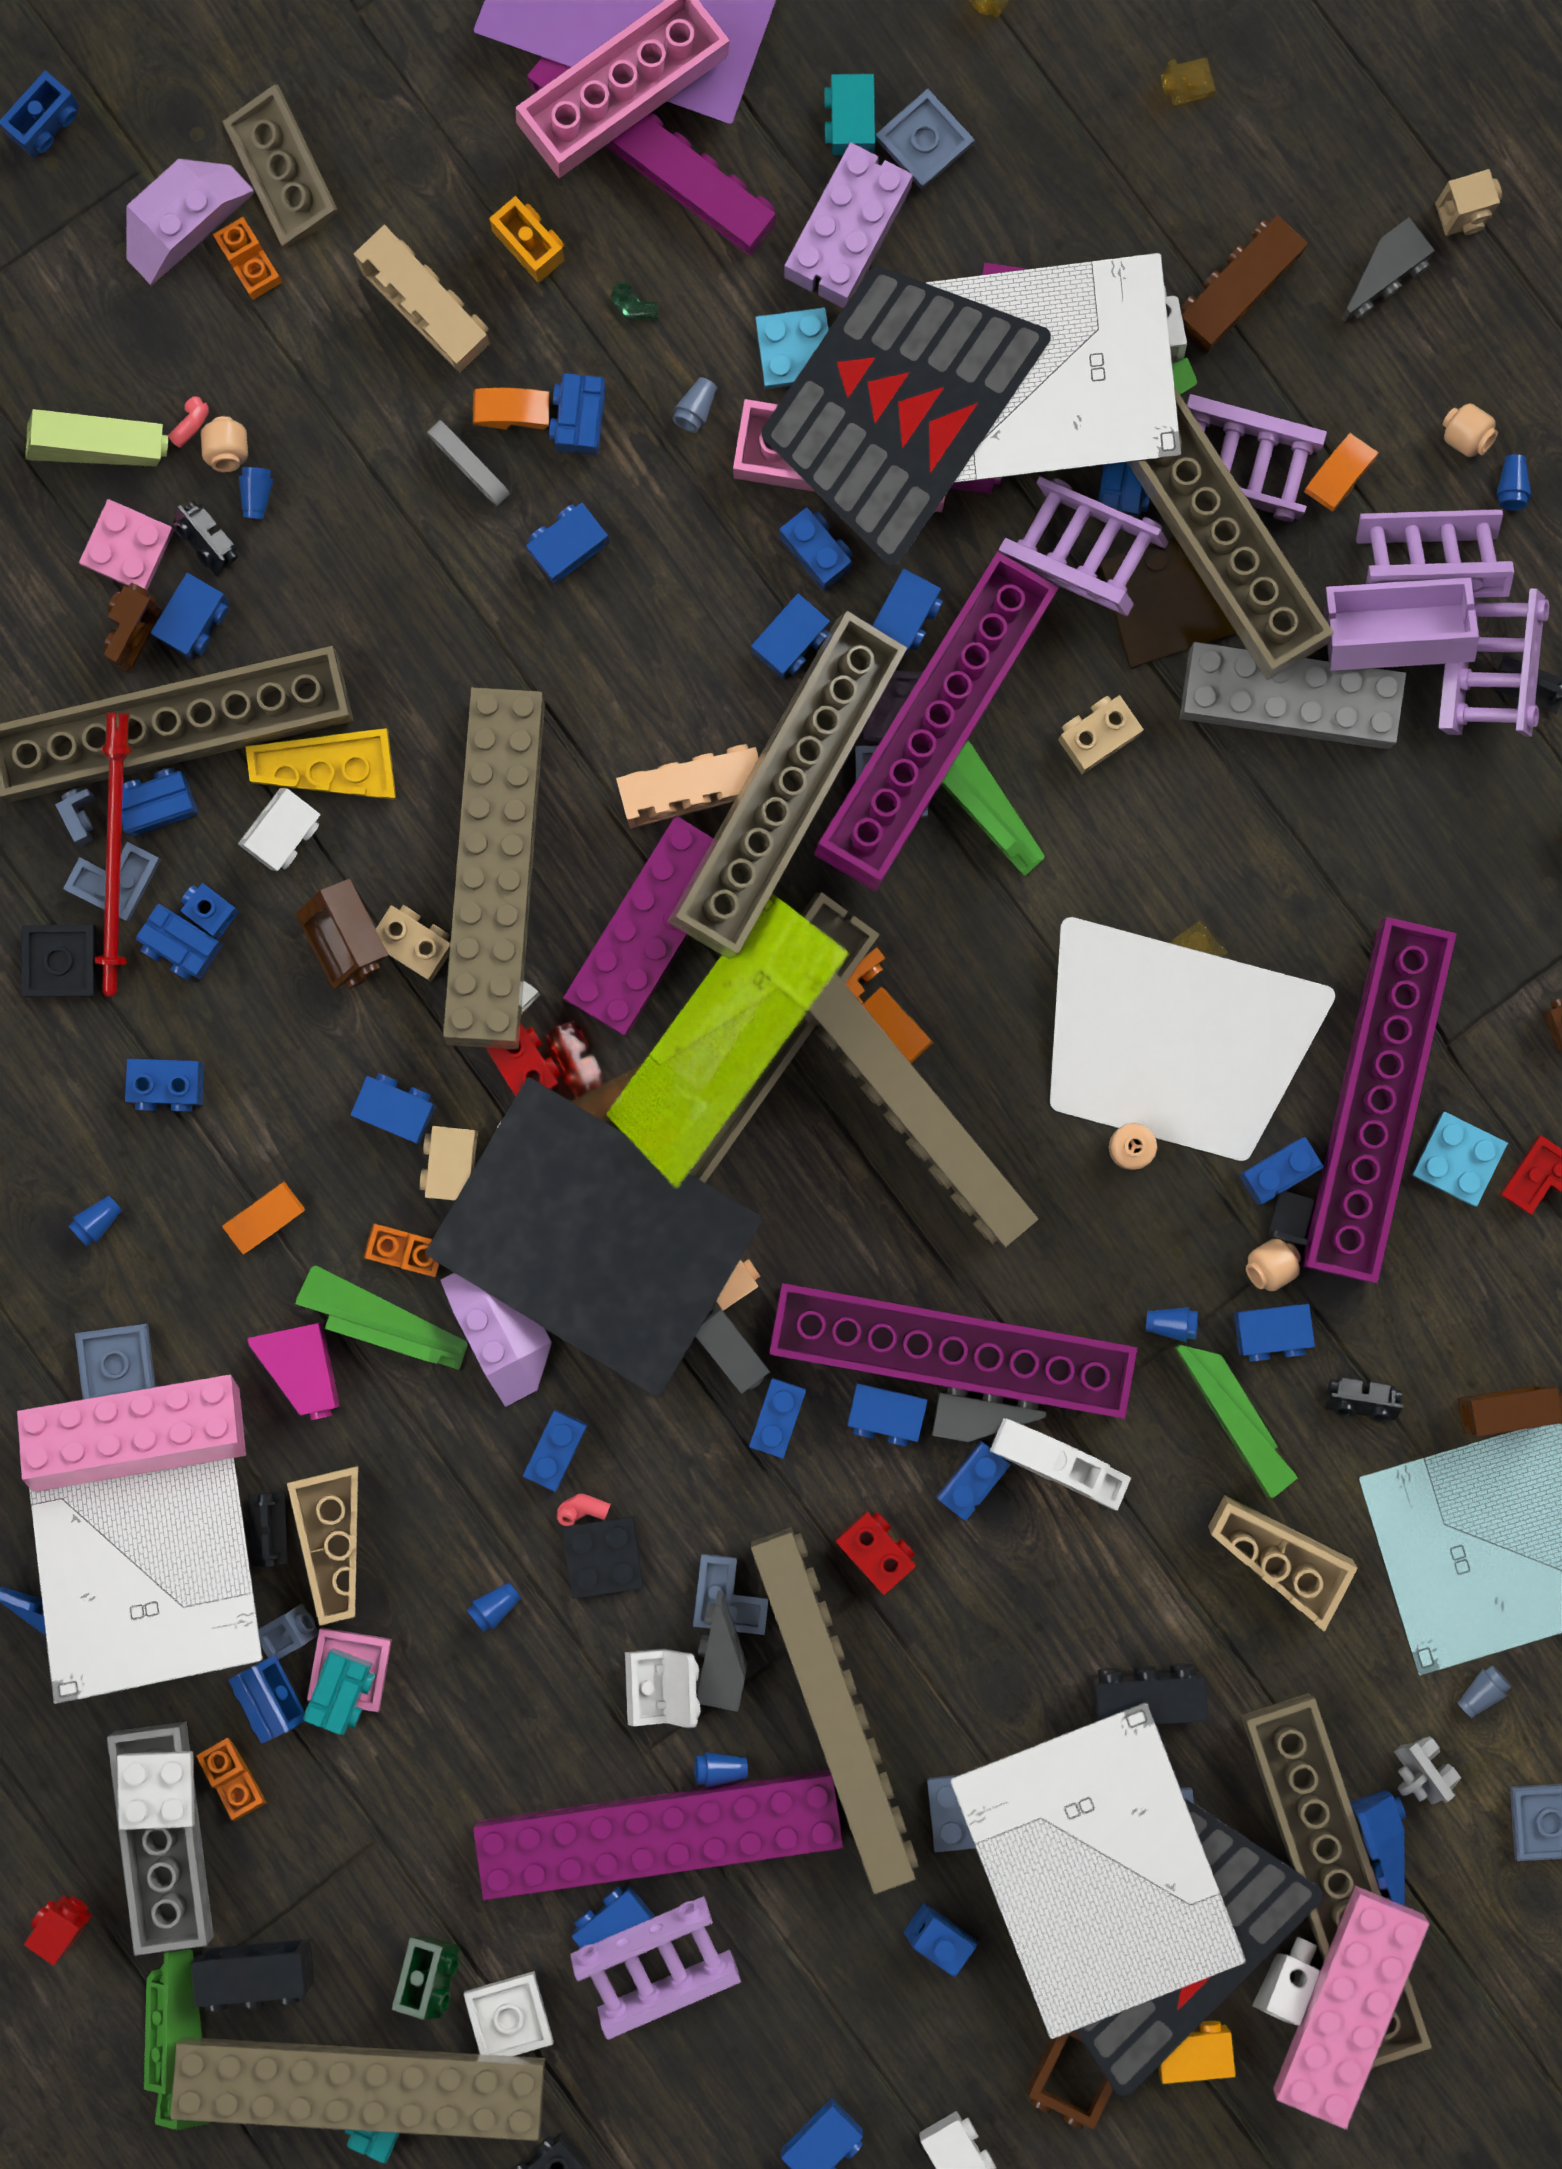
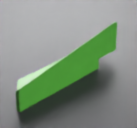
(986, 804)
(377, 1321)
(1238, 1419)
(168, 2020)

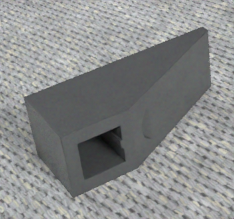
(1396, 256)
(972, 1418)
(724, 1663)

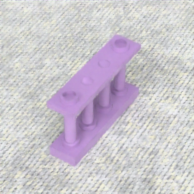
(1269, 432)
(1487, 577)
(1083, 579)
(1459, 678)
(669, 1993)

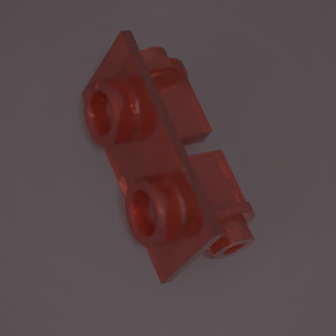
(565, 1044)

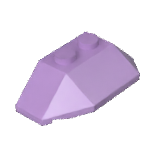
(180, 213)
(503, 1340)

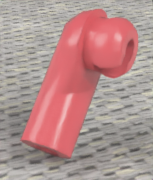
(191, 424)
(579, 1506)

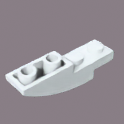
(1060, 1463)

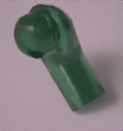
(630, 306)

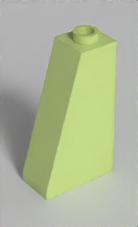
(93, 439)

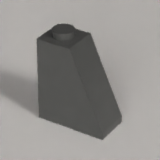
(731, 1350)

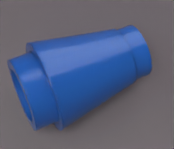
(1514, 484)
(255, 491)
(95, 1220)
(1173, 1323)
(493, 1607)
(718, 1769)

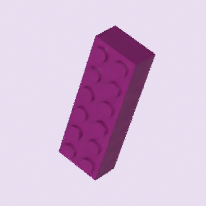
(639, 940)

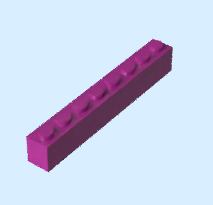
(684, 174)

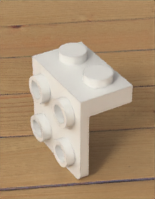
(661, 1688)

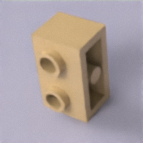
(1468, 203)
(1100, 733)
(412, 943)

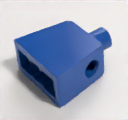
(940, 1939)

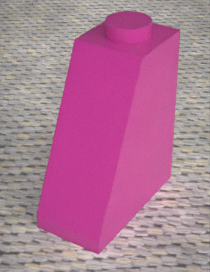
(301, 1367)

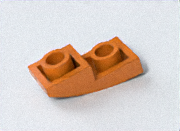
(247, 258)
(509, 407)
(1341, 472)
(868, 969)
(897, 1025)
(263, 1218)
(400, 1250)
(231, 1779)

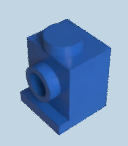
(219, 916)

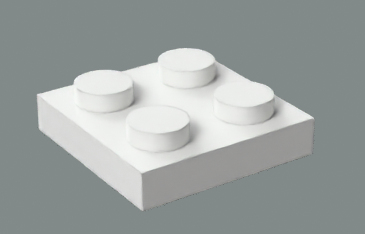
(156, 1790)
(509, 2016)

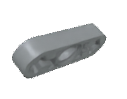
(468, 463)

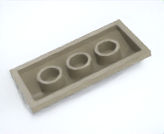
(280, 167)

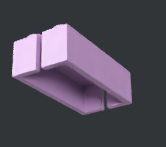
(848, 225)
(1401, 624)

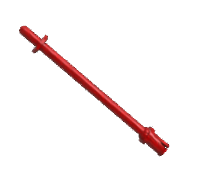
(116, 751)

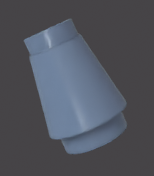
(695, 405)
(1484, 1691)

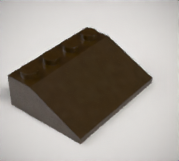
(1169, 605)

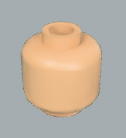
(1469, 430)
(224, 444)
(1120, 1151)
(1273, 1265)

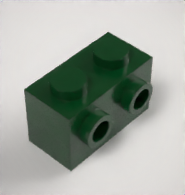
(426, 1978)

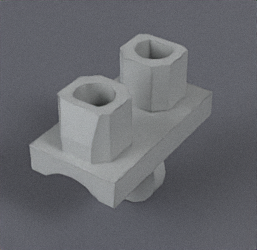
(1421, 1775)

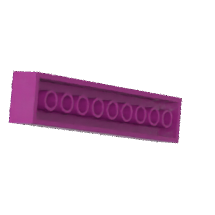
(936, 721)
(1378, 1100)
(953, 1350)
(657, 1834)

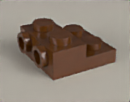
(135, 617)

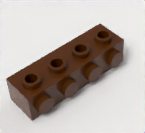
(1242, 283)

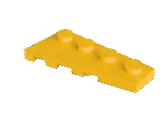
(334, 763)

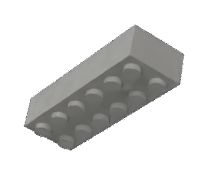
(1302, 701)
(162, 1864)

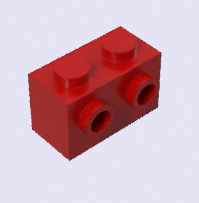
(525, 1062)
(876, 1551)
(58, 1928)

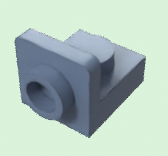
(75, 821)
(288, 1632)

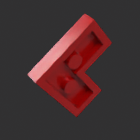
(1535, 1175)

